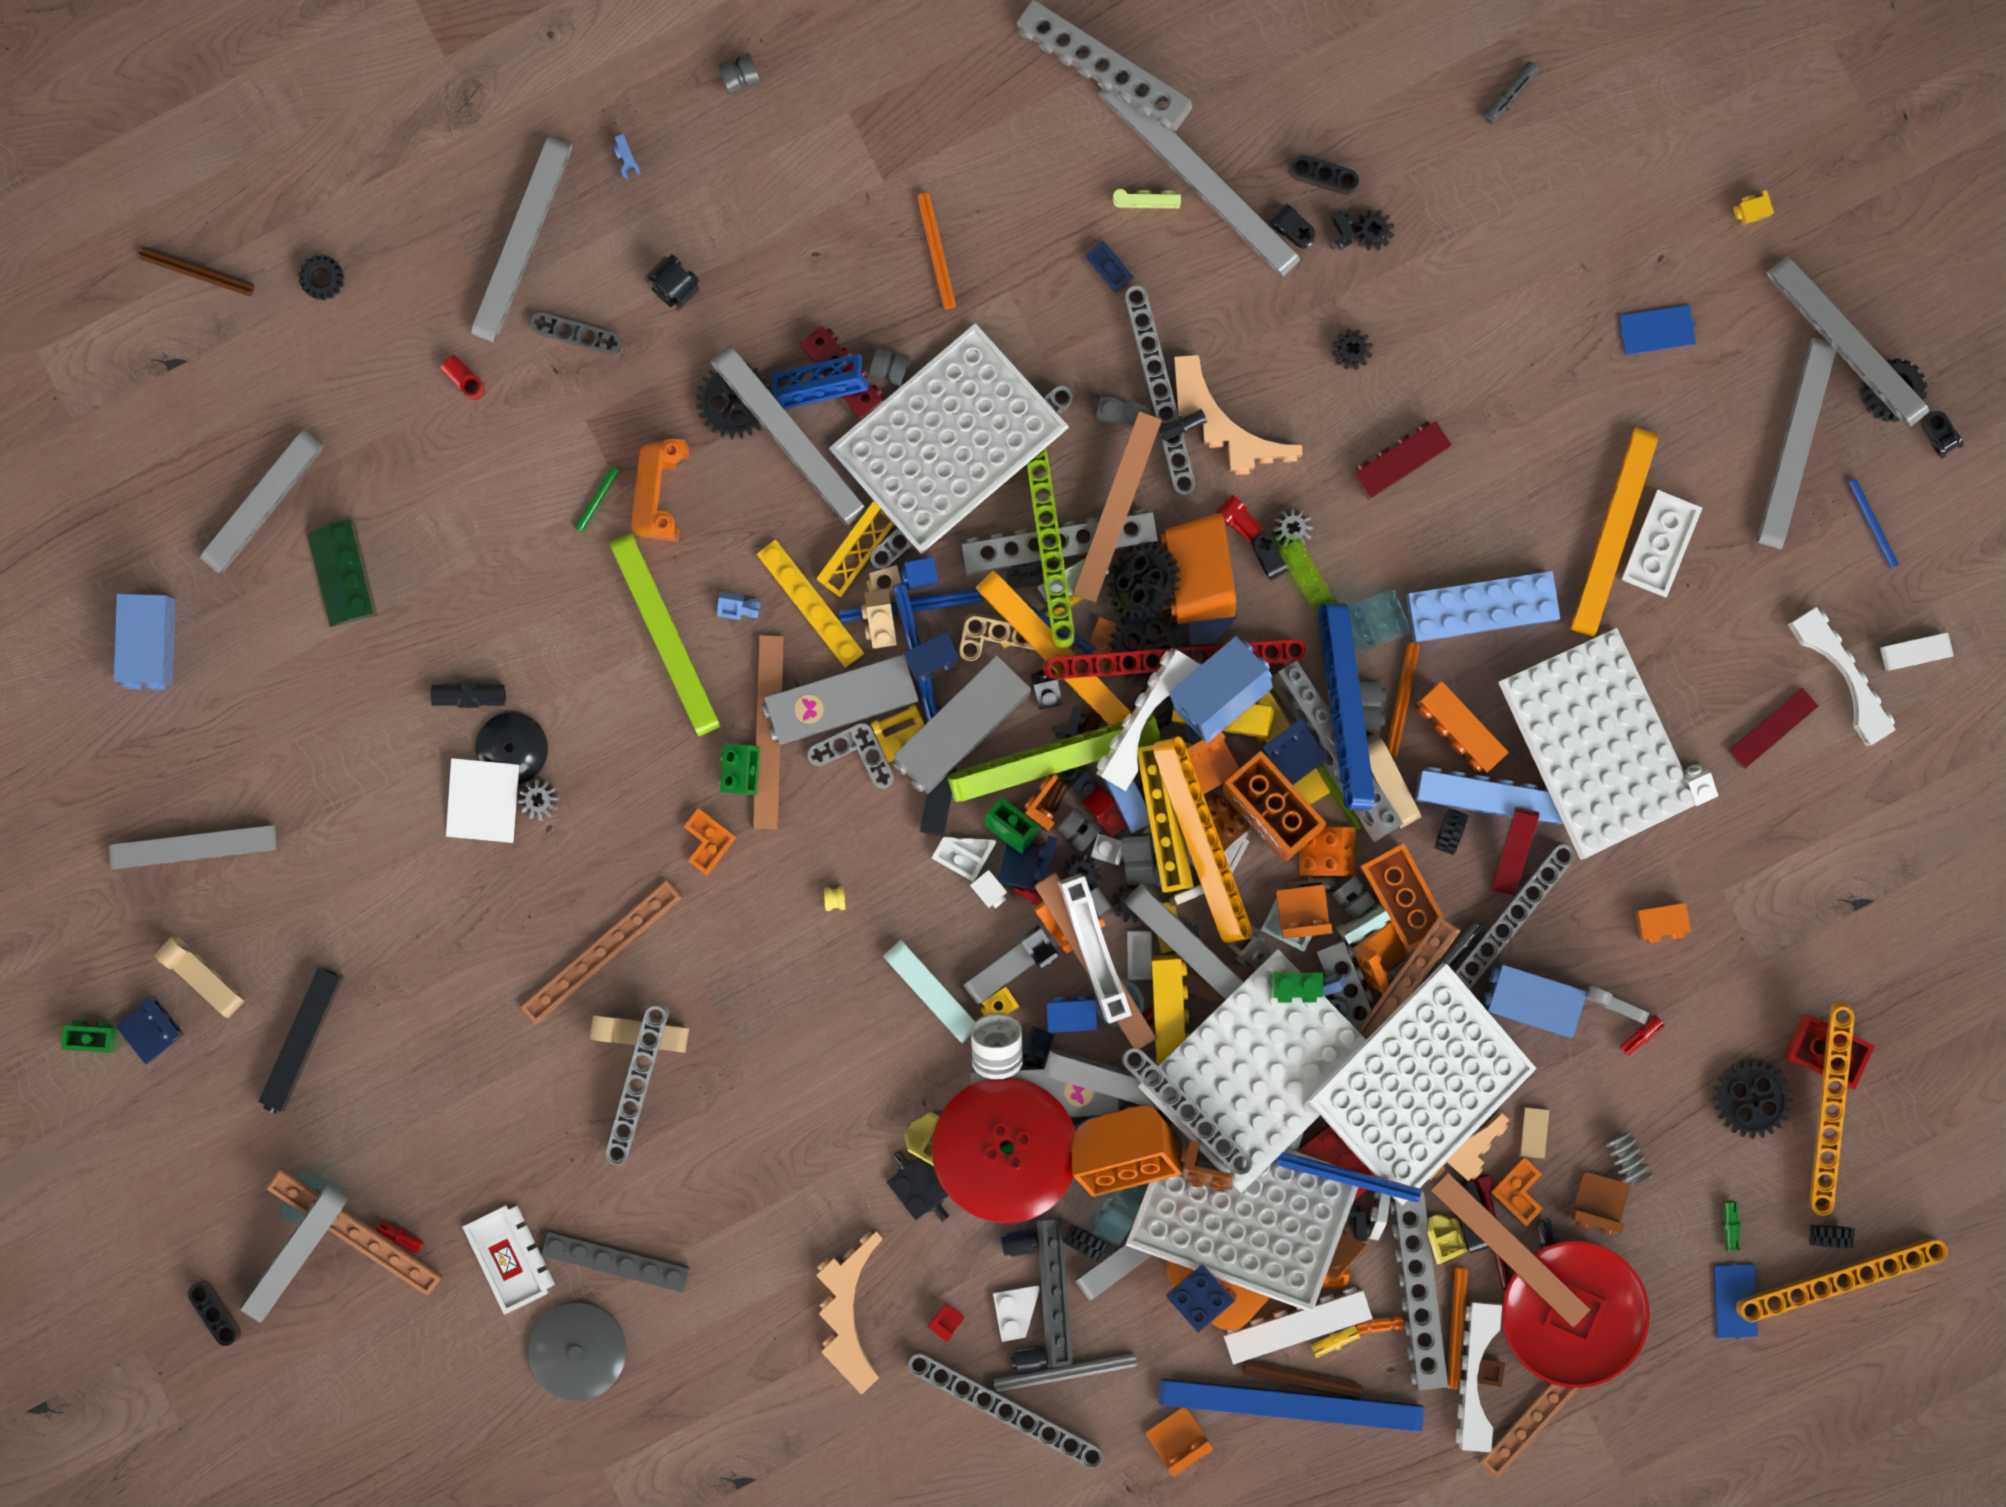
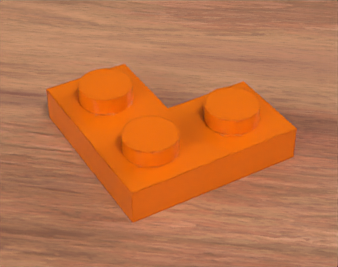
(714, 839)
(1513, 1188)

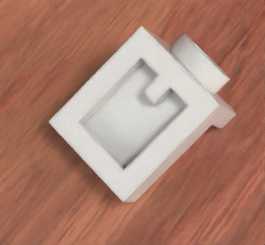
(1108, 850)

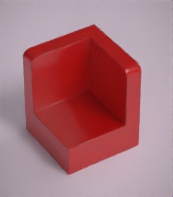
(946, 1322)

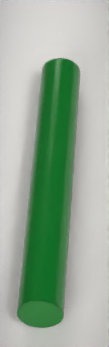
(597, 499)

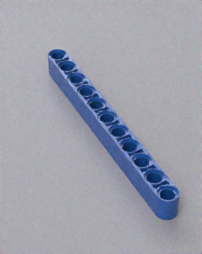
(1291, 1404)

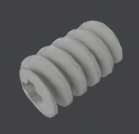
(1628, 1159)

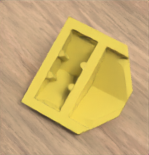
(920, 1136)
(1446, 1238)

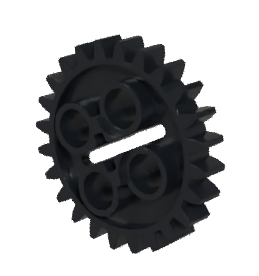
(716, 388)
(1144, 582)
(1139, 631)
(1757, 1120)

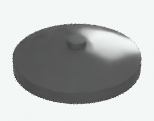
(577, 1351)

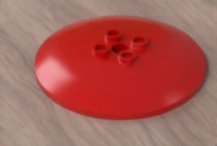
(995, 1183)
(1602, 1341)

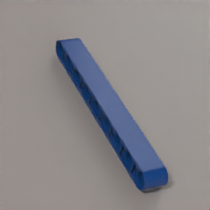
(1346, 706)

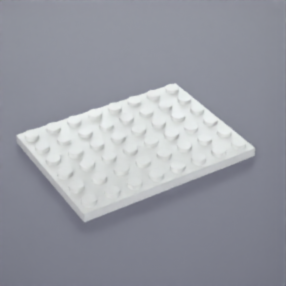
(948, 438)
(1598, 743)
(1257, 1068)
(1422, 1082)
(1266, 1239)

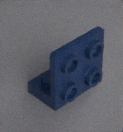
(1295, 752)
(1027, 868)
(150, 1030)
(1200, 1297)

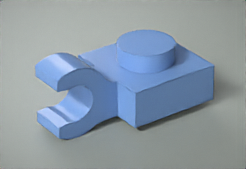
(623, 151)
(734, 606)

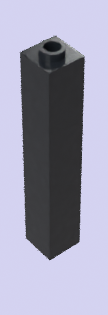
(300, 1040)

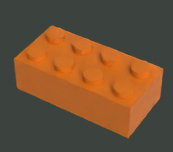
(1461, 727)
(1402, 894)

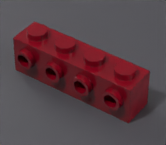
(821, 347)
(1401, 460)

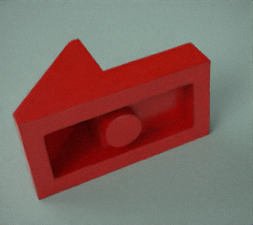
(1105, 811)

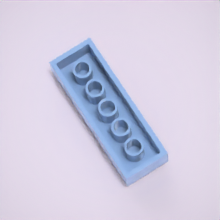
(1483, 607)
(1483, 796)

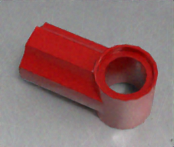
(462, 377)
(1236, 515)

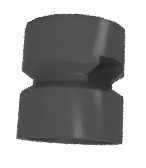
(739, 73)
(889, 366)
(1072, 824)
(1360, 903)

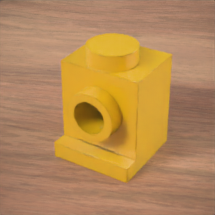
(1754, 208)
(1003, 996)

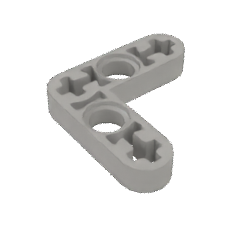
(854, 744)
(1606, 1000)

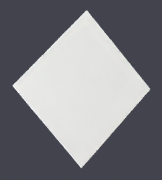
(482, 800)

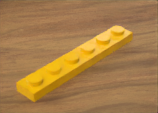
(810, 603)

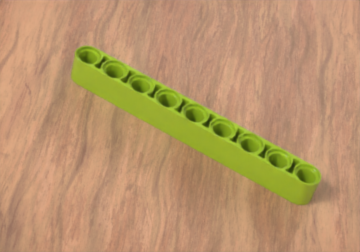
(1050, 553)
(664, 634)
(1042, 761)

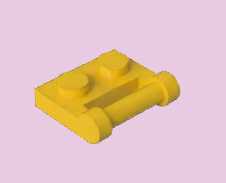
(894, 742)

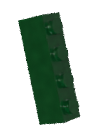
(342, 573)

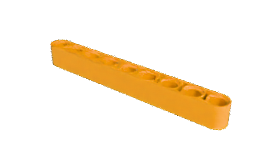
(1614, 532)
(1039, 636)
(1202, 840)
(1833, 1119)
(1853, 1279)

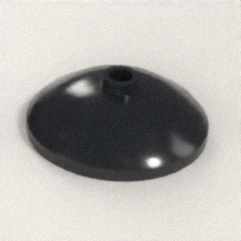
(524, 733)

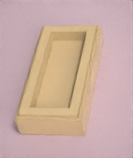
(1534, 1132)

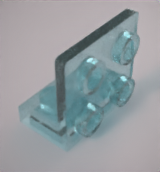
(1378, 621)

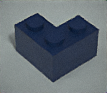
(931, 656)

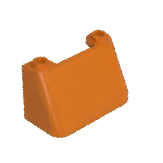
(646, 518)
(1205, 569)

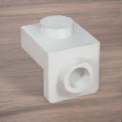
(1700, 783)

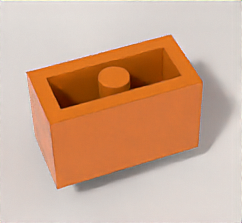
(1663, 921)

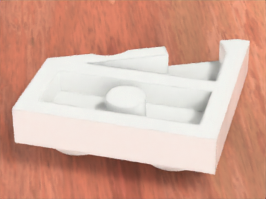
(964, 855)
(1379, 1215)
(1015, 1311)

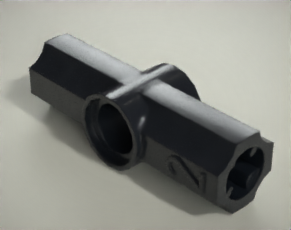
(468, 695)

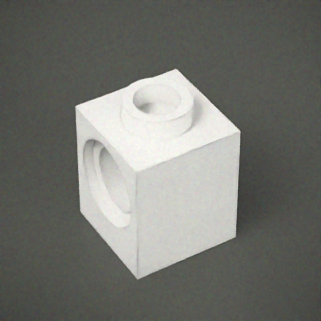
(989, 890)

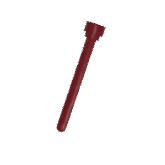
(1484, 1185)

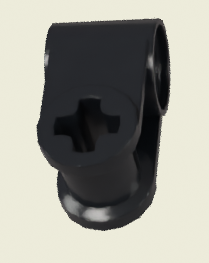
(1291, 224)
(1942, 435)
(1270, 560)

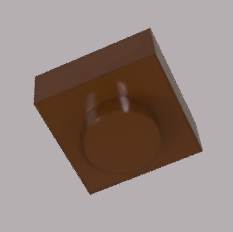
(1490, 1372)

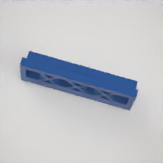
(816, 387)

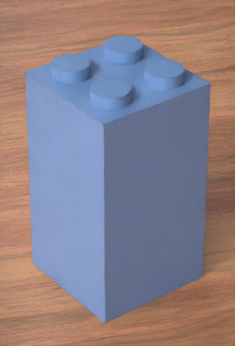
(144, 641)
(1222, 689)
(1533, 1000)

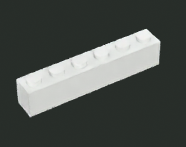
(1298, 1325)

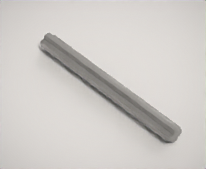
(1064, 1372)

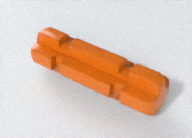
(1380, 1324)

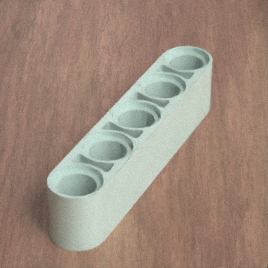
(930, 990)

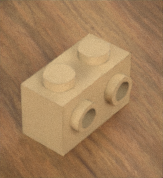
(880, 619)

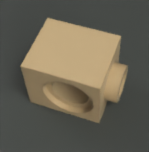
(891, 572)

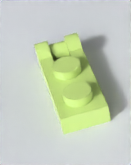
(1145, 199)

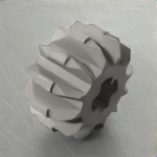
(1289, 521)
(530, 803)

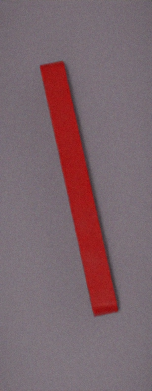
(1139, 658)

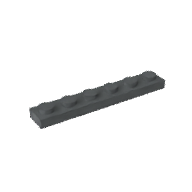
(615, 1261)
(1054, 1292)

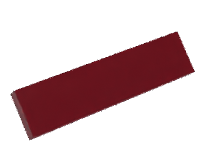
(1773, 728)
(1515, 851)

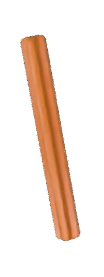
(936, 250)
(1402, 698)
(1457, 1328)

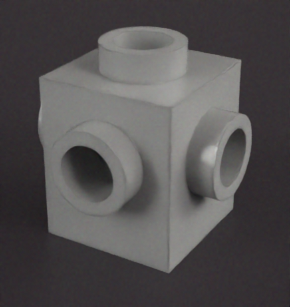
(1251, 951)

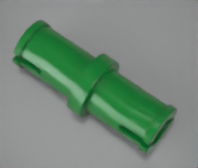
(1731, 1225)

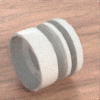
(996, 1046)

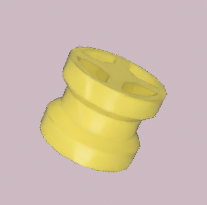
(834, 898)

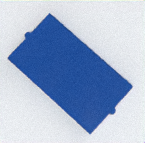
(1657, 330)
(1731, 1285)

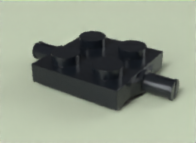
(918, 1187)

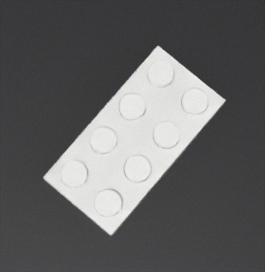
(1661, 543)

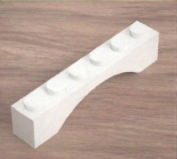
(1869, 718)
(1121, 762)
(1093, 948)
(1483, 1325)

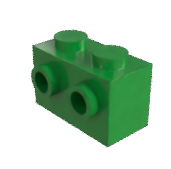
(739, 769)
(1011, 825)
(1296, 985)
(96, 1038)

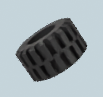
(1909, 375)

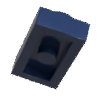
(1109, 266)

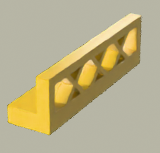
(847, 546)

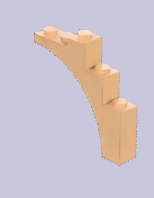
(1242, 446)
(1465, 1158)
(845, 1349)

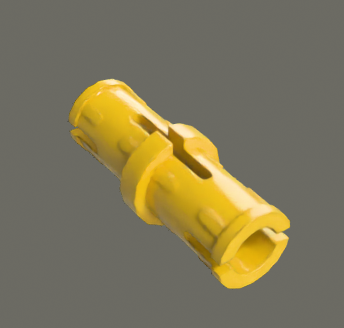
(1335, 1341)

